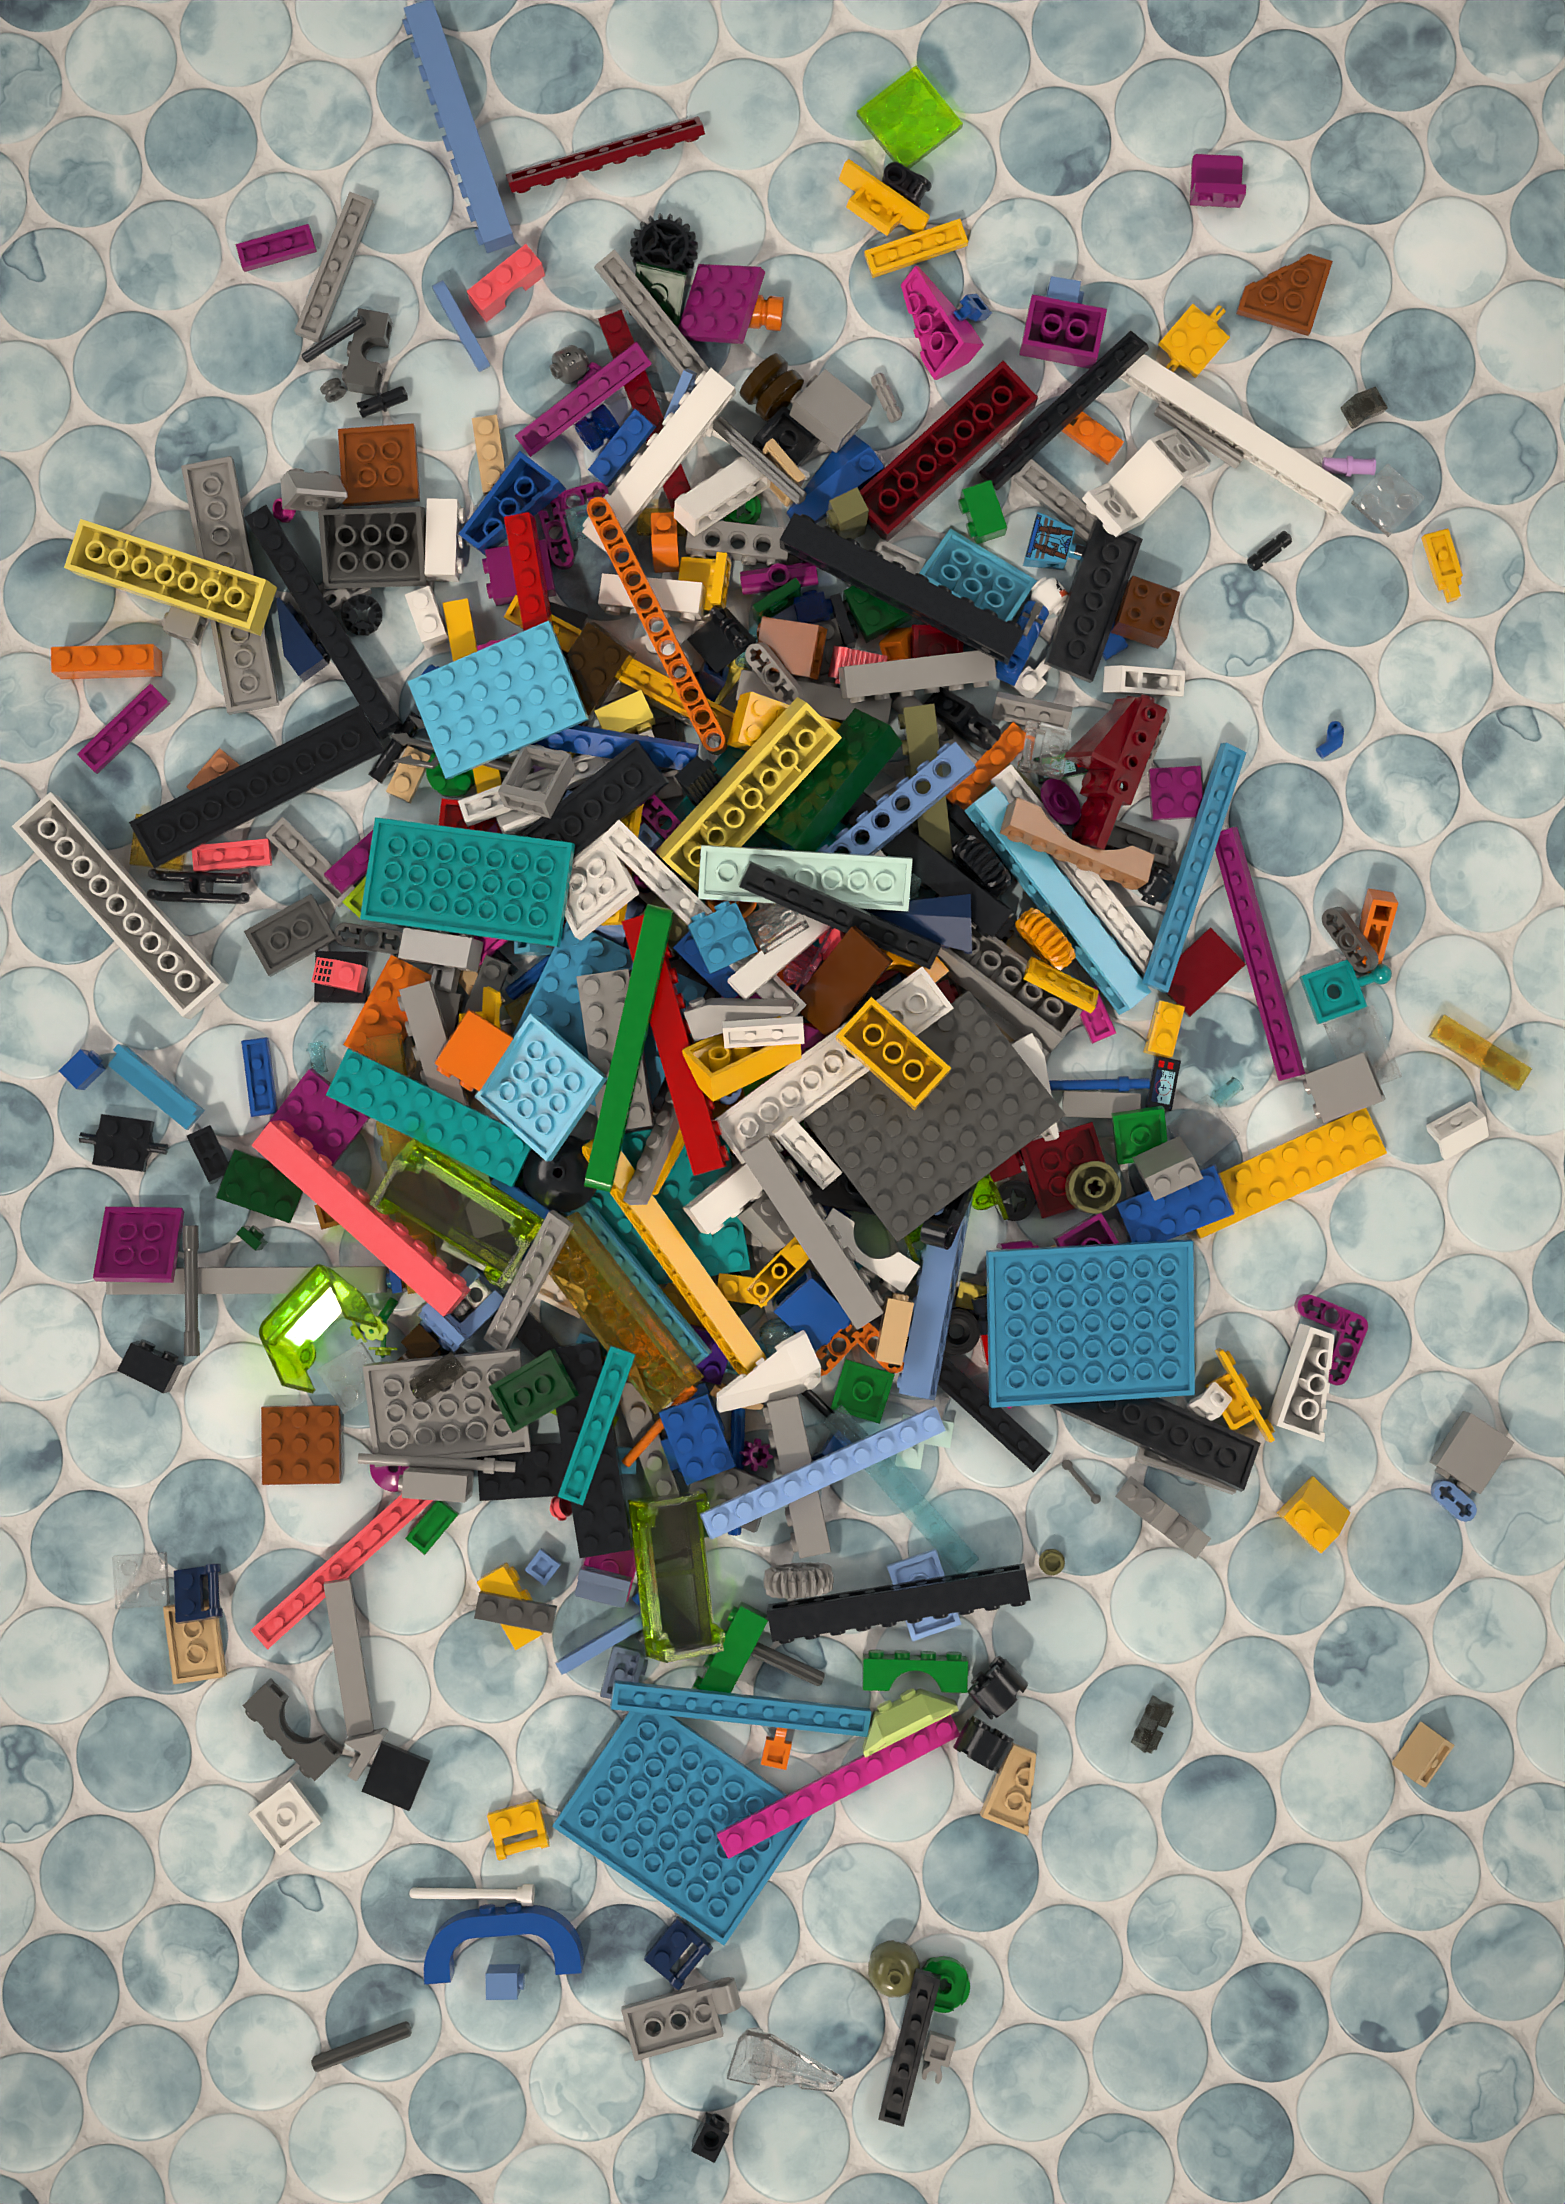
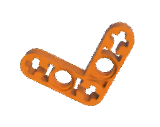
(862, 1339)

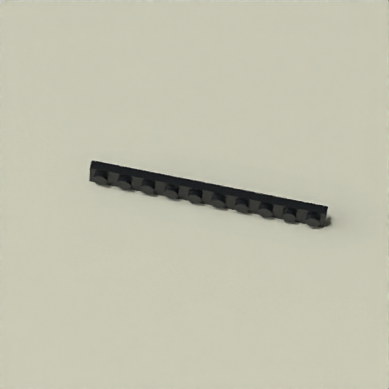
(994, 1420)

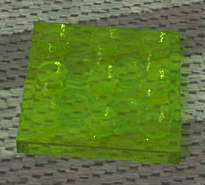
(909, 118)

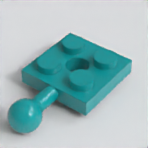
(1350, 996)

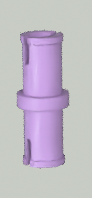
(1349, 466)

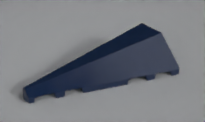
(939, 919)

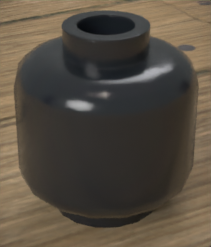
(1158, 887)

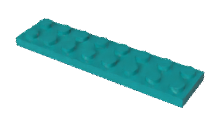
(429, 1117)

